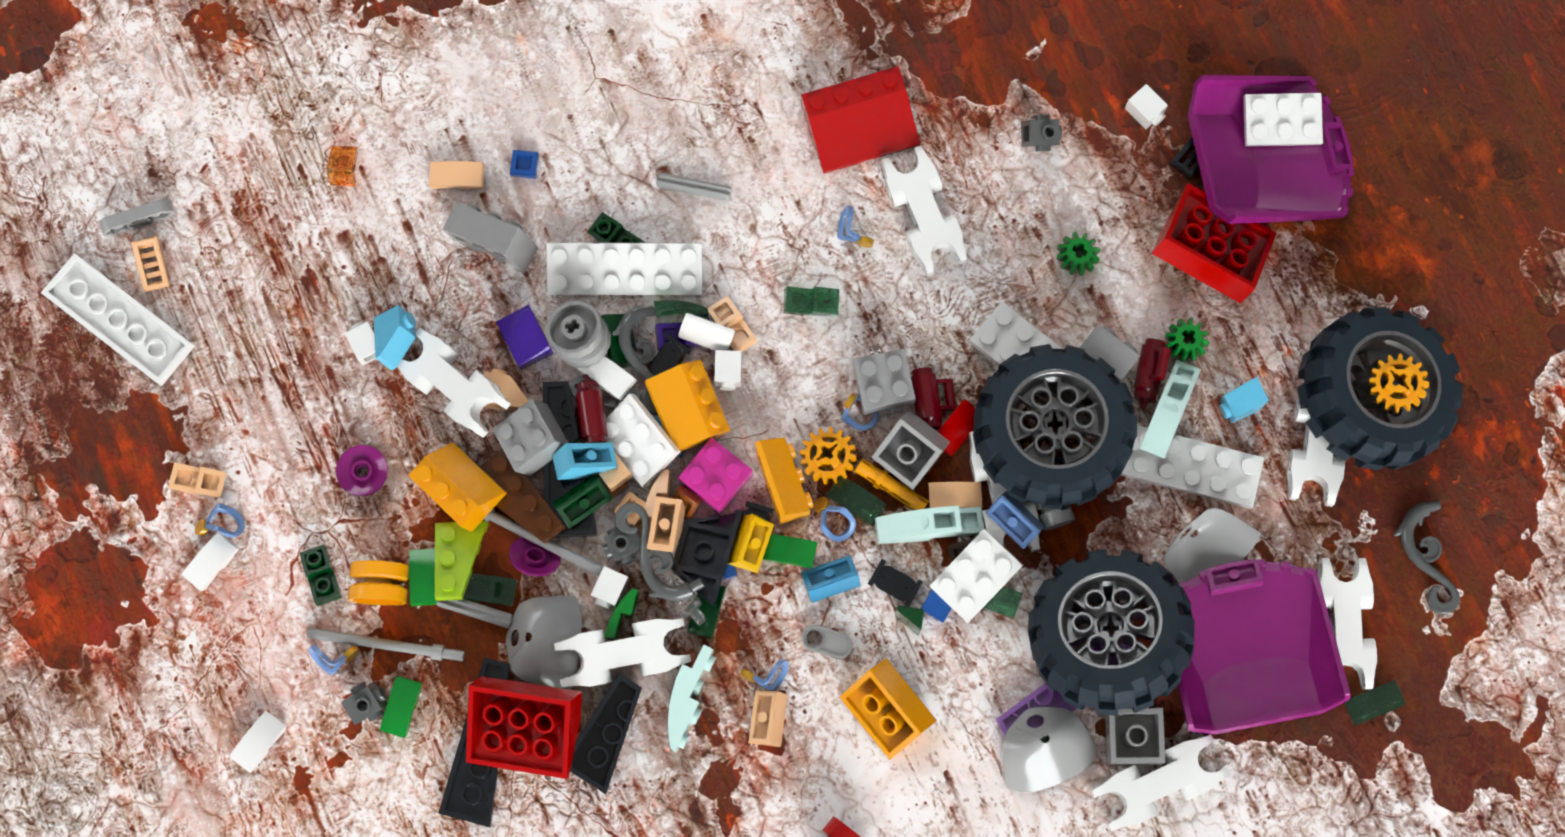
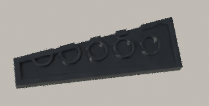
(559, 400)
(473, 786)

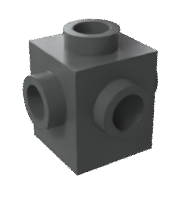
(1041, 133)
(621, 555)
(365, 702)

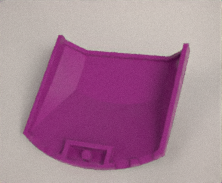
(1266, 181)
(1259, 648)

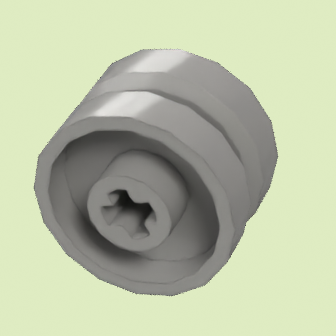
(578, 334)

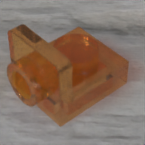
(342, 165)

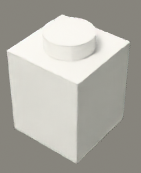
(1146, 107)
(362, 341)
(728, 369)
(609, 588)

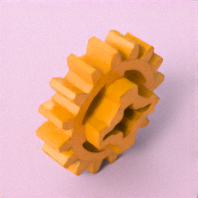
(1406, 391)
(820, 462)

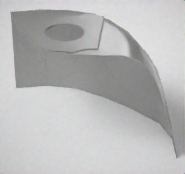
(1219, 541)
(549, 622)
(1040, 765)

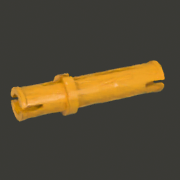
(887, 483)

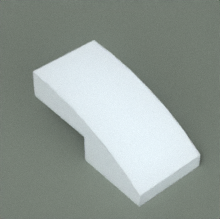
(610, 377)
(210, 561)
(257, 741)

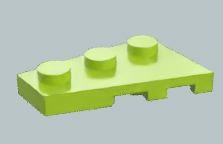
(454, 558)

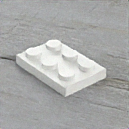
(1283, 119)
(639, 440)
(976, 575)

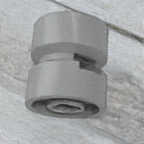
(1055, 517)

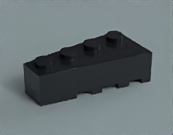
(604, 734)

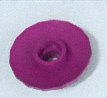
(356, 459)
(532, 558)

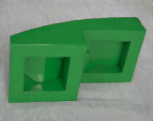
(790, 551)
(422, 577)
(625, 608)
(400, 706)

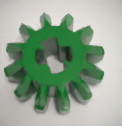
(1068, 253)
(1194, 346)

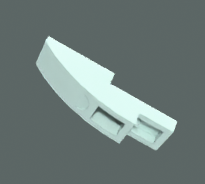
(1170, 409)
(928, 524)
(682, 708)

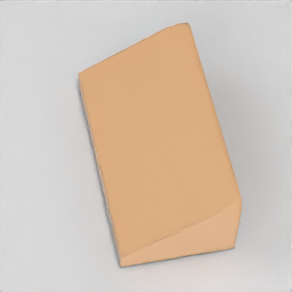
(768, 718)

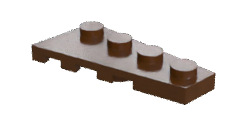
(522, 499)

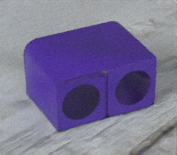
(524, 337)

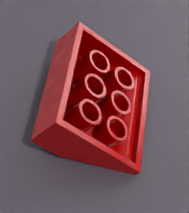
(860, 119)
(1211, 249)
(522, 726)

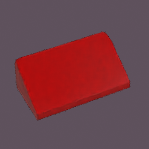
(958, 426)

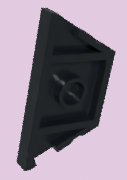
(706, 551)

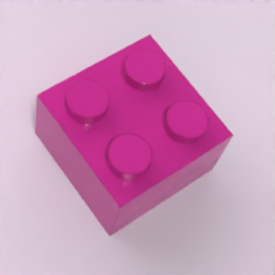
(715, 476)

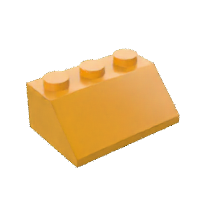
(687, 405)
(783, 479)
(457, 485)
(888, 708)

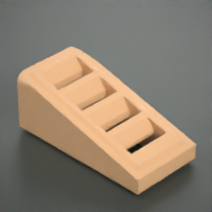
(146, 243)

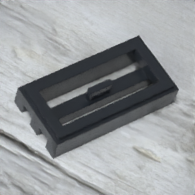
(1182, 168)

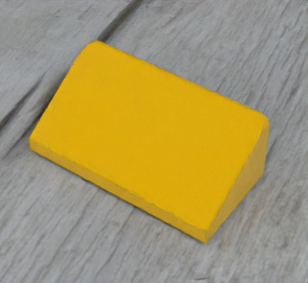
(751, 543)

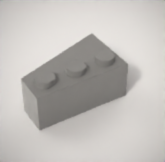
(490, 235)

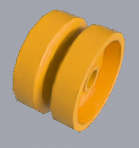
(378, 583)

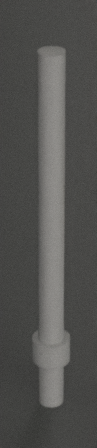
(550, 546)
(436, 652)

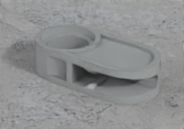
(833, 643)

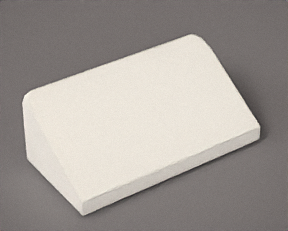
(705, 332)

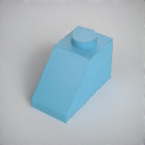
(393, 335)
(1243, 401)
(584, 460)

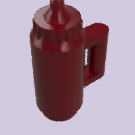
(1150, 371)
(927, 400)
(590, 412)

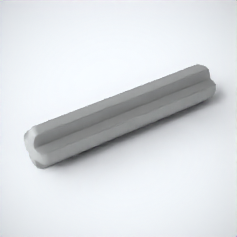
(693, 186)
(478, 611)

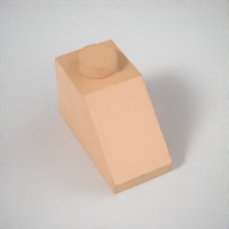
(508, 388)
(666, 524)

